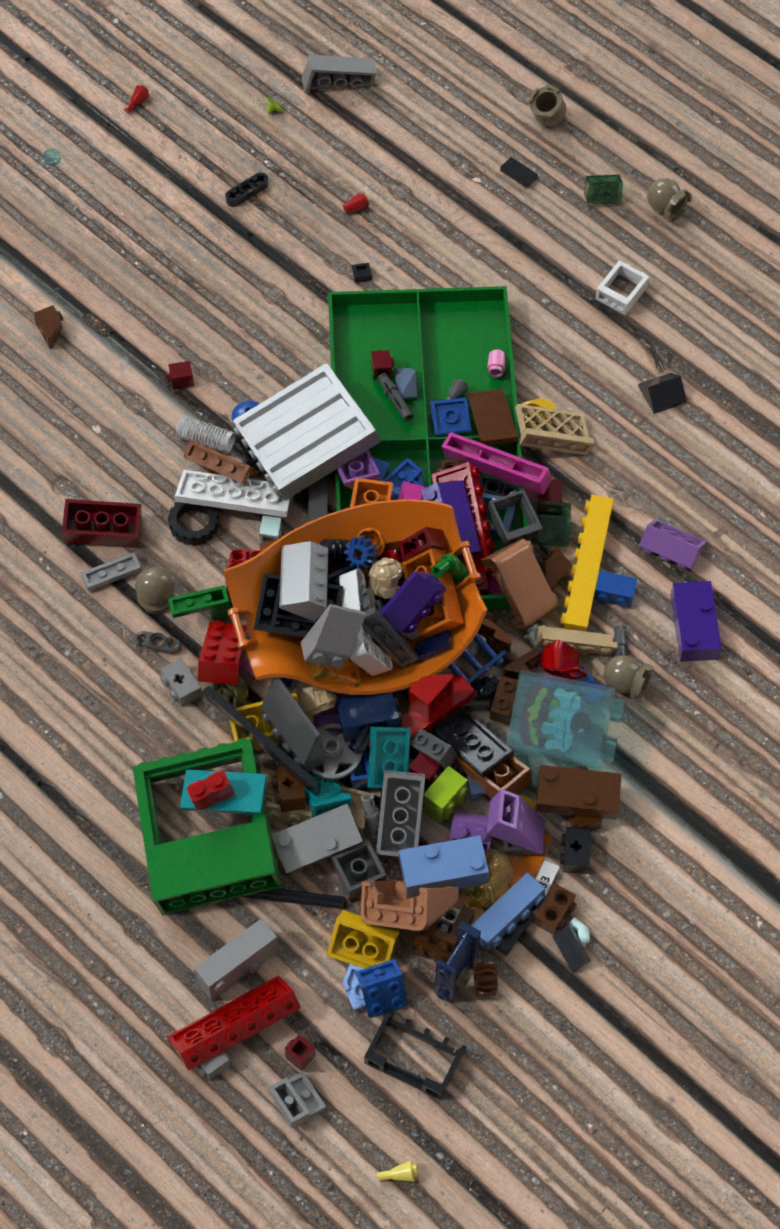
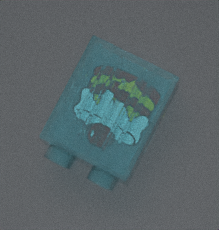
(563, 719)

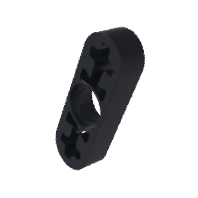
(255, 180)

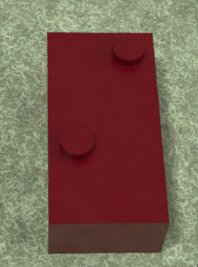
(102, 523)

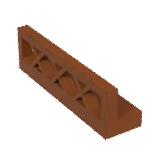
(219, 462)

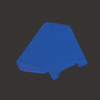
(407, 472)

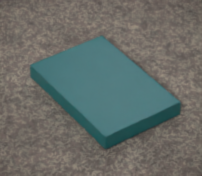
(387, 751)

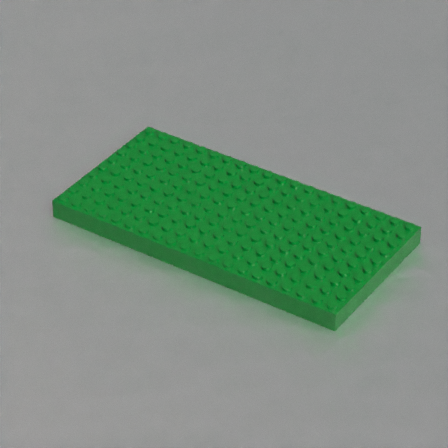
(441, 337)

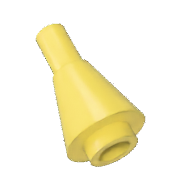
(403, 1172)

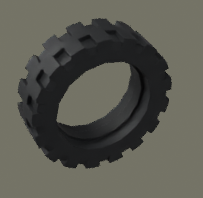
(193, 537)

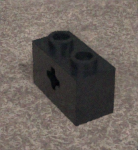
(577, 861)

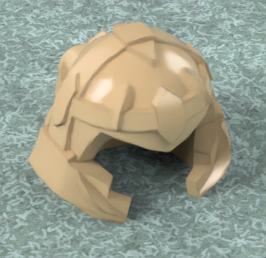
(384, 577)
(314, 699)

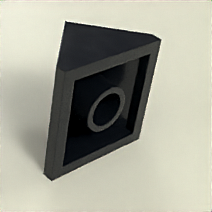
(663, 392)

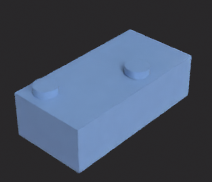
(444, 864)

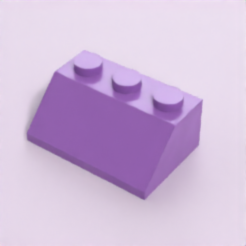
(672, 544)

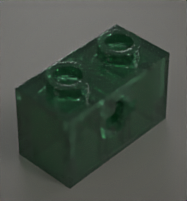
(603, 188)

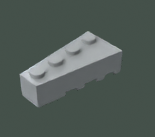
(337, 72)

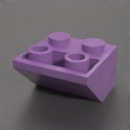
(470, 825)

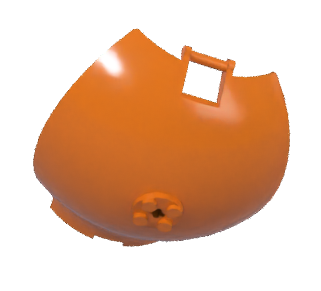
(282, 655)

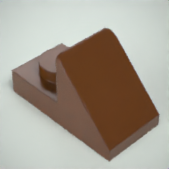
(526, 662)

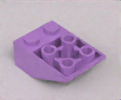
(515, 822)

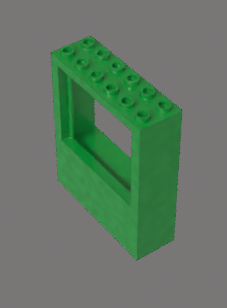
(211, 864)

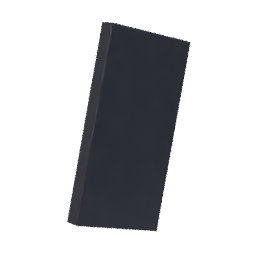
(473, 742)

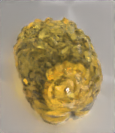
(500, 880)

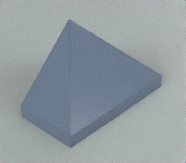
(406, 382)

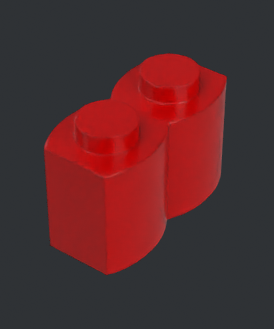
(213, 789)

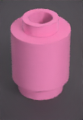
(496, 363)

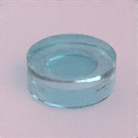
(51, 157)

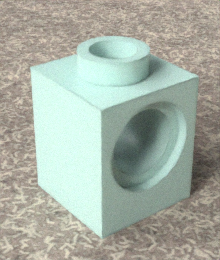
(270, 528)

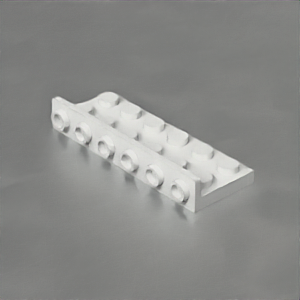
(226, 493)

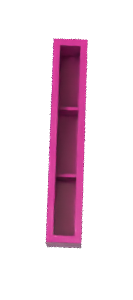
(497, 463)

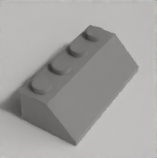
(304, 579)

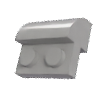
(296, 1099)

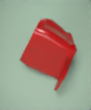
(561, 660)

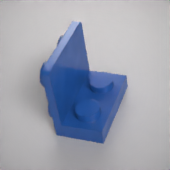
(382, 988)

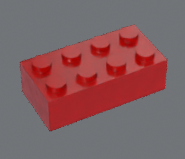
(220, 656)

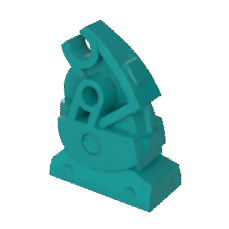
(329, 797)

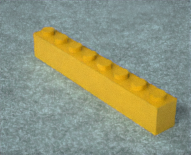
(588, 563)

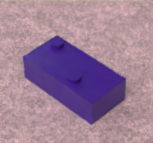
(695, 621)

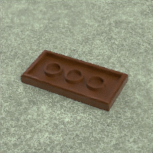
(492, 417)

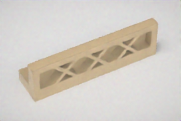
(579, 640)

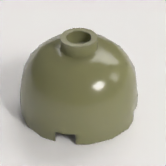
(233, 694)

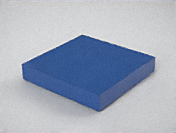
(450, 416)

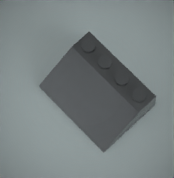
(292, 727)

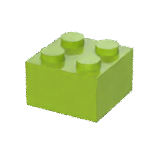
(445, 796)

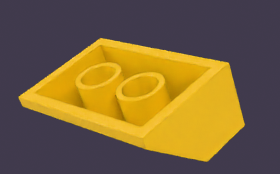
(360, 942)

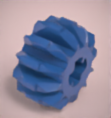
(357, 545)

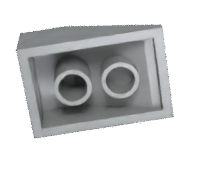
(333, 636)

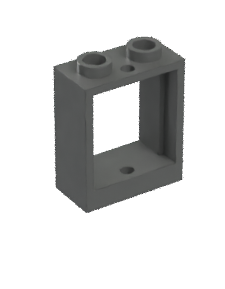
(515, 497)

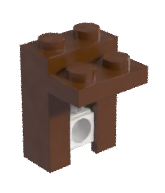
(437, 942)

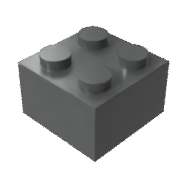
(355, 866)

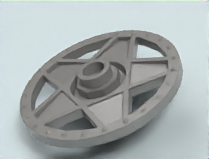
(336, 753)

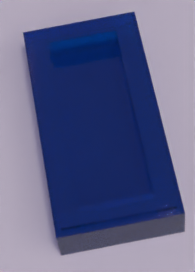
(433, 645)

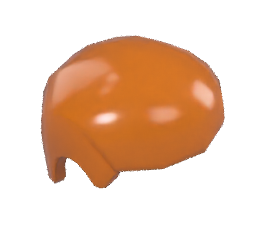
(377, 538)

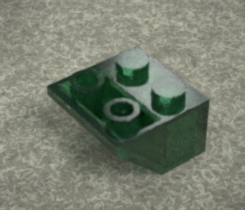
(555, 521)

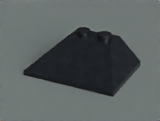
(279, 621)

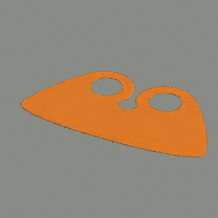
(529, 863)

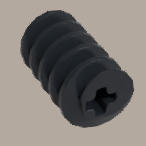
(336, 550)

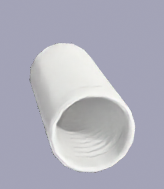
(226, 441)

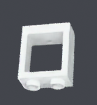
(616, 300)

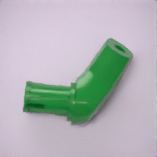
(451, 564)

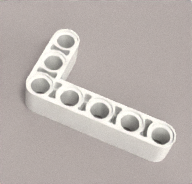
(364, 652)

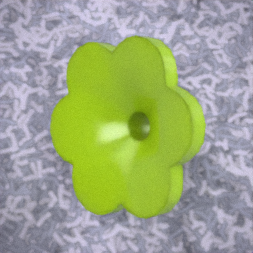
(273, 106)

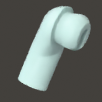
(583, 931)

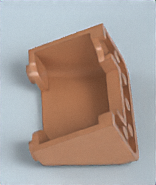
(522, 583)
(387, 905)

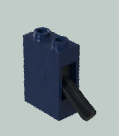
(362, 712)

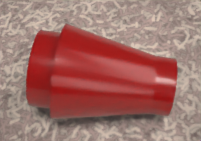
(356, 203)

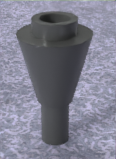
(457, 389)

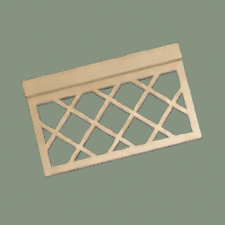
(553, 440)

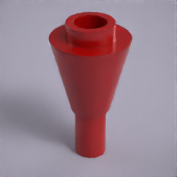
(139, 95)

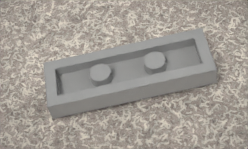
(111, 571)

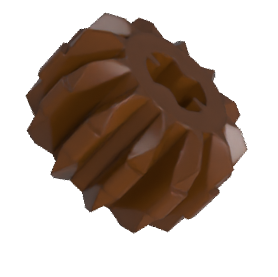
(485, 979)

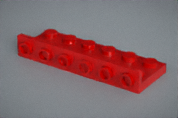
(470, 475)
(234, 1022)

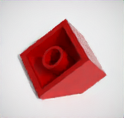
(430, 694)

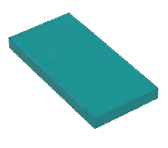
(248, 794)

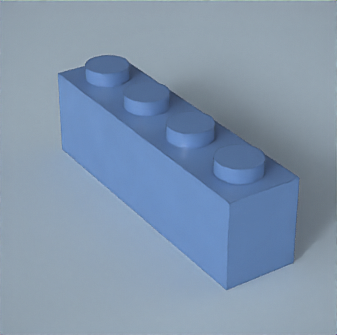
(509, 910)

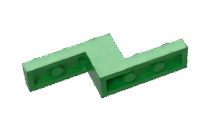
(210, 599)

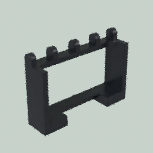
(427, 1086)

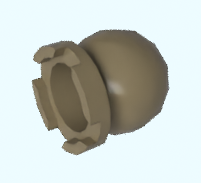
(548, 106)
(667, 198)
(154, 589)
(627, 675)

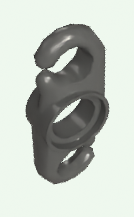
(162, 648)

